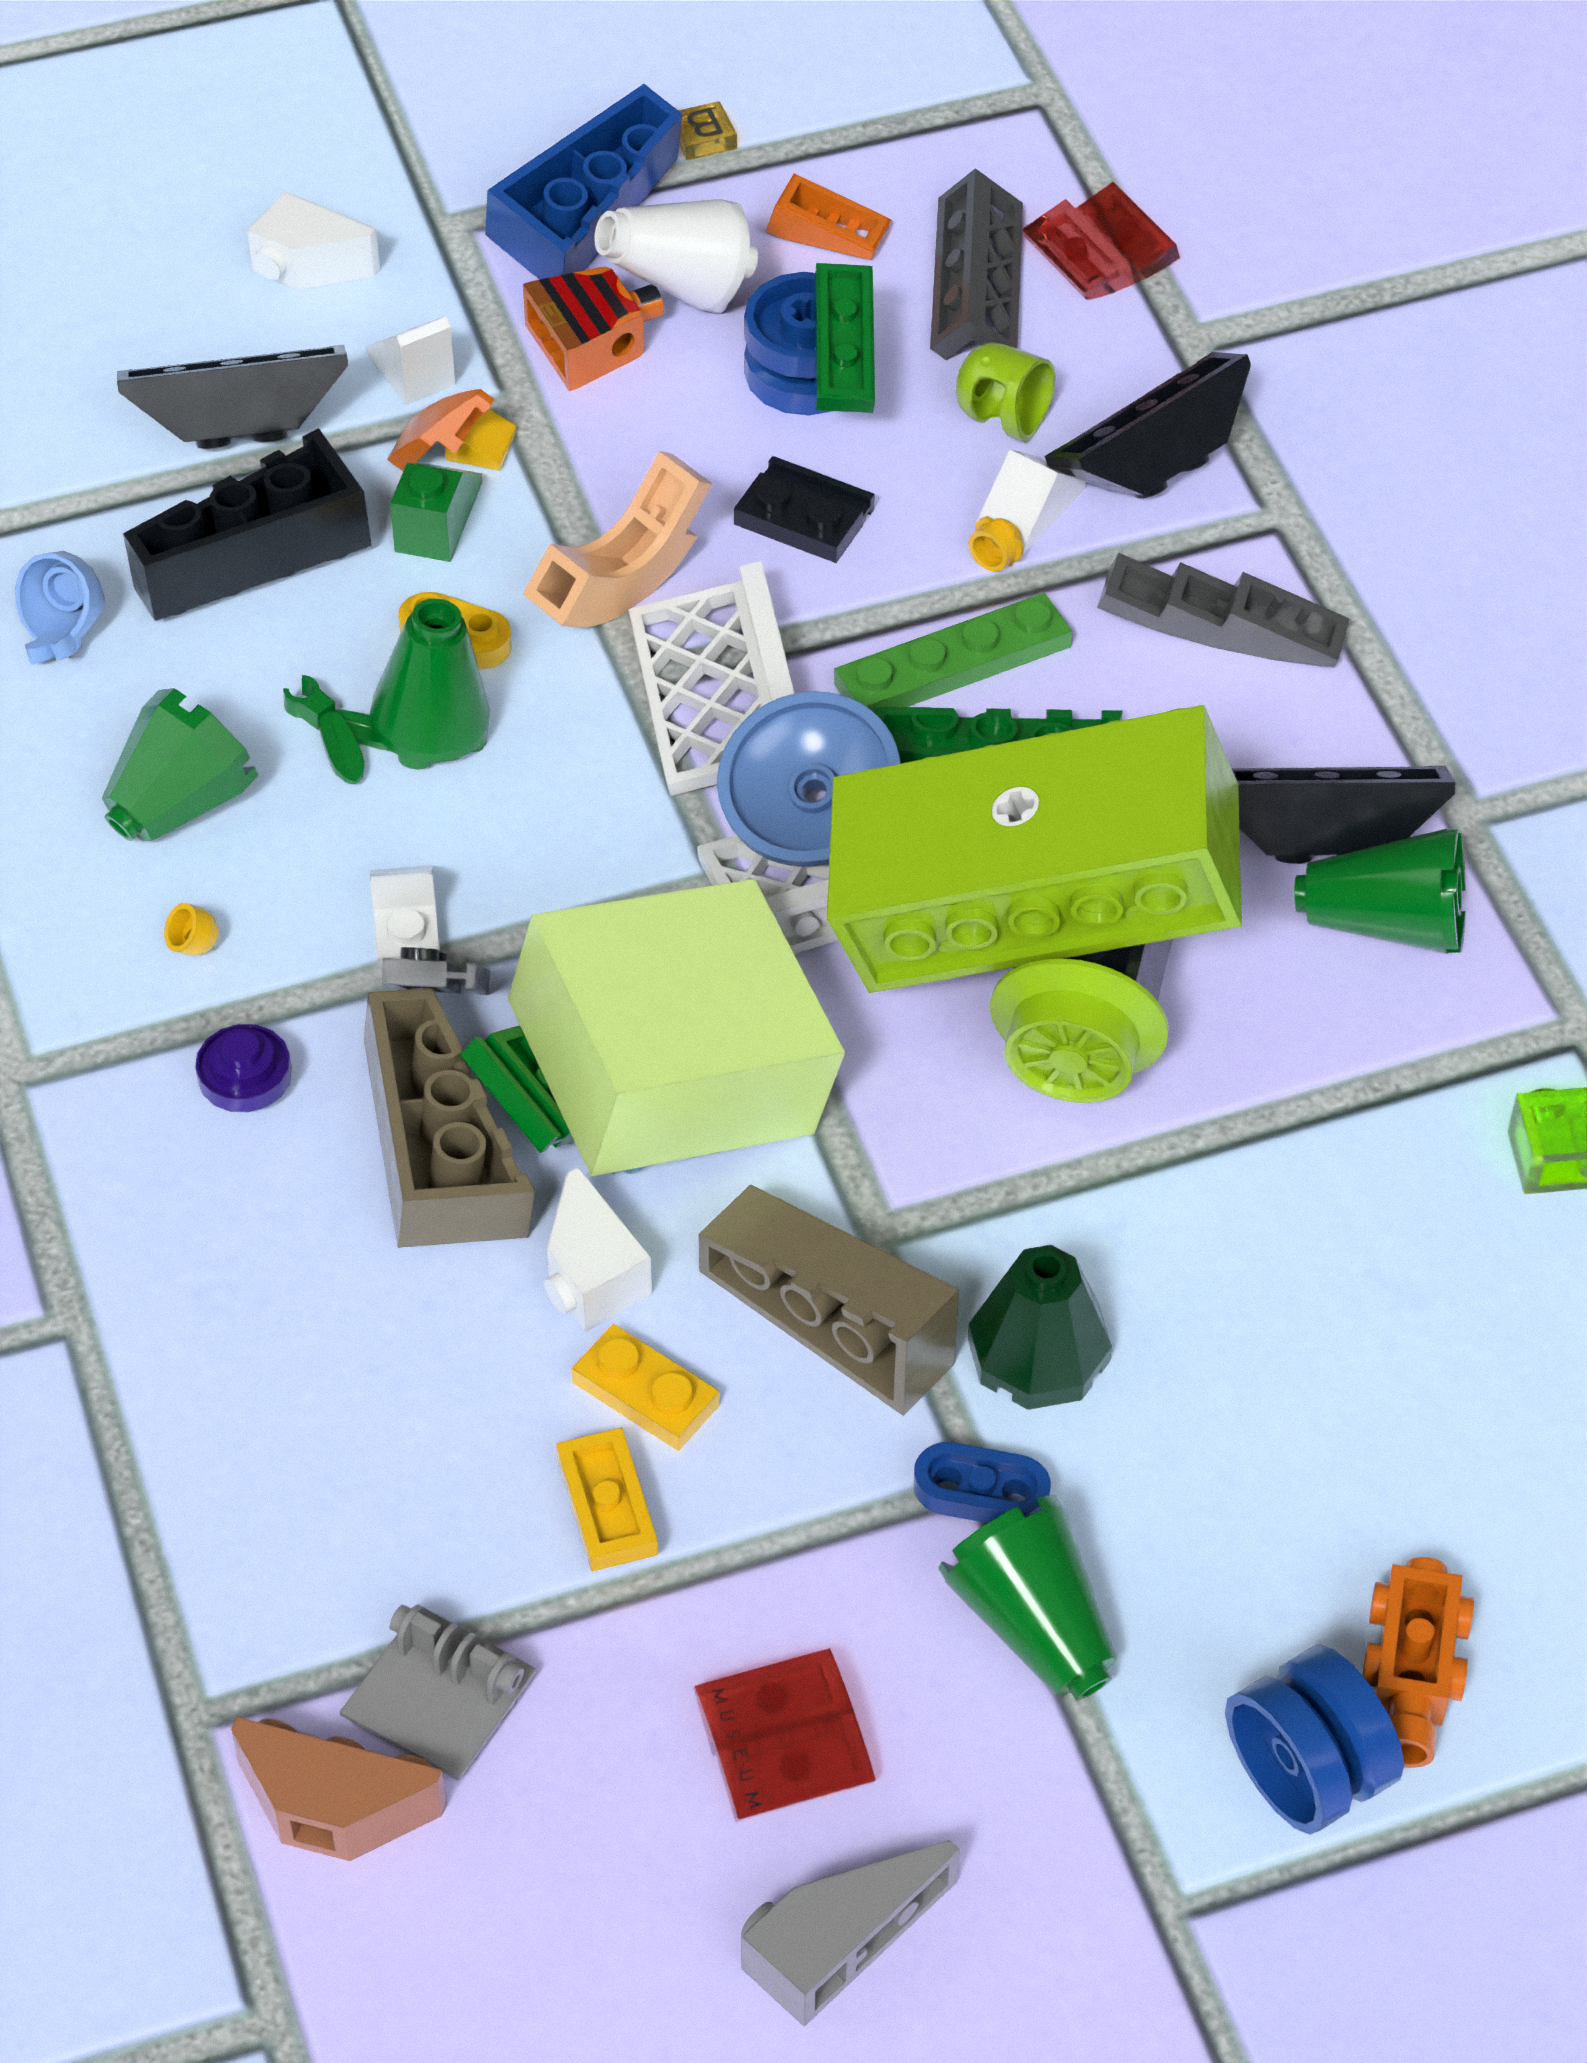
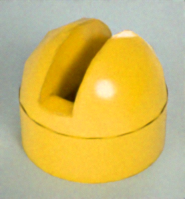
(190, 930)

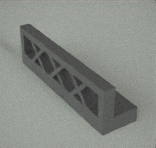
(967, 257)

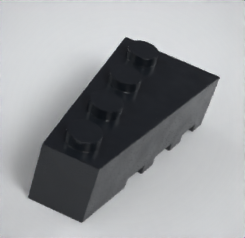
(250, 530)

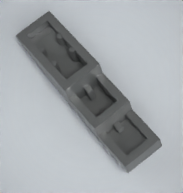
(1237, 618)

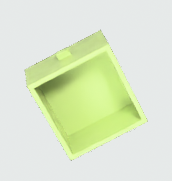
(674, 1026)

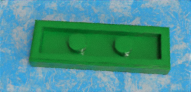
(844, 338)

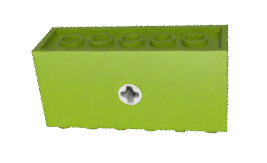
(1035, 850)

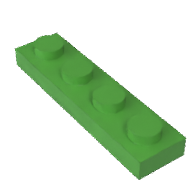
(956, 655)

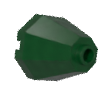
(1040, 1331)

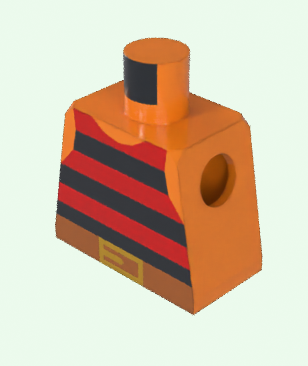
(588, 322)

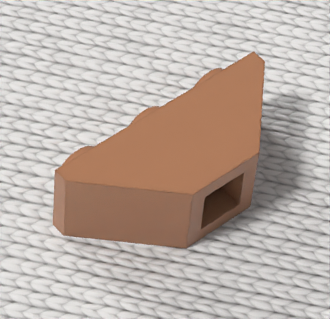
(334, 1791)

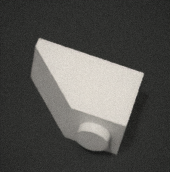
(311, 245)
(593, 1257)

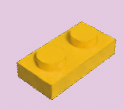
(645, 1387)
(607, 1499)

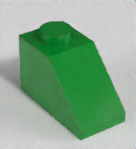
(432, 509)

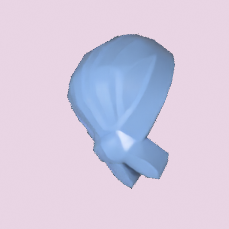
(57, 603)

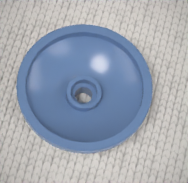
(784, 756)

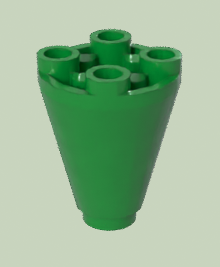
(431, 690)

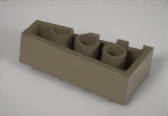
(439, 1144)
(835, 1295)

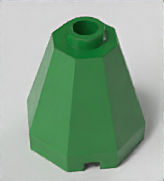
(173, 769)

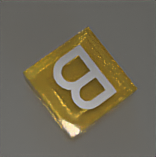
(706, 131)

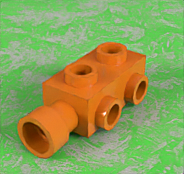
(1416, 1663)

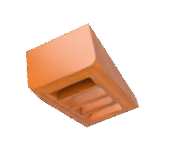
(811, 215)

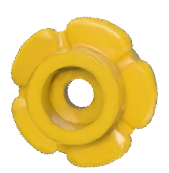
(995, 544)

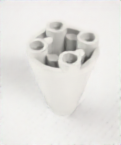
(683, 248)

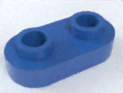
(982, 1481)

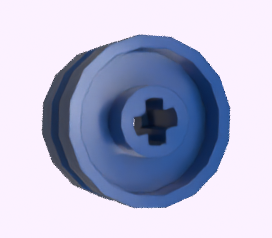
(782, 344)
(1314, 1738)

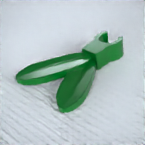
(339, 729)

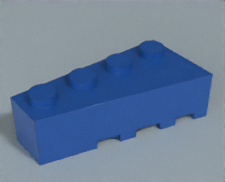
(553, 203)

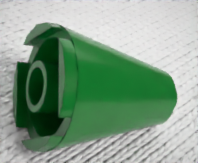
(1391, 892)
(1036, 1597)

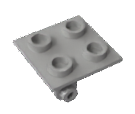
(437, 1690)

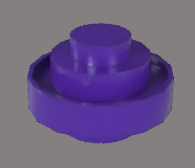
(243, 1068)

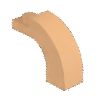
(632, 559)

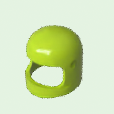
(1006, 385)

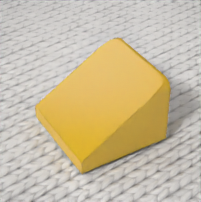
(485, 442)

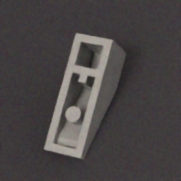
(839, 1925)

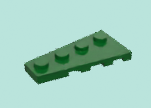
(940, 731)

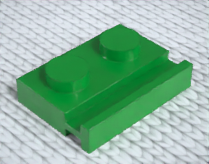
(516, 1081)

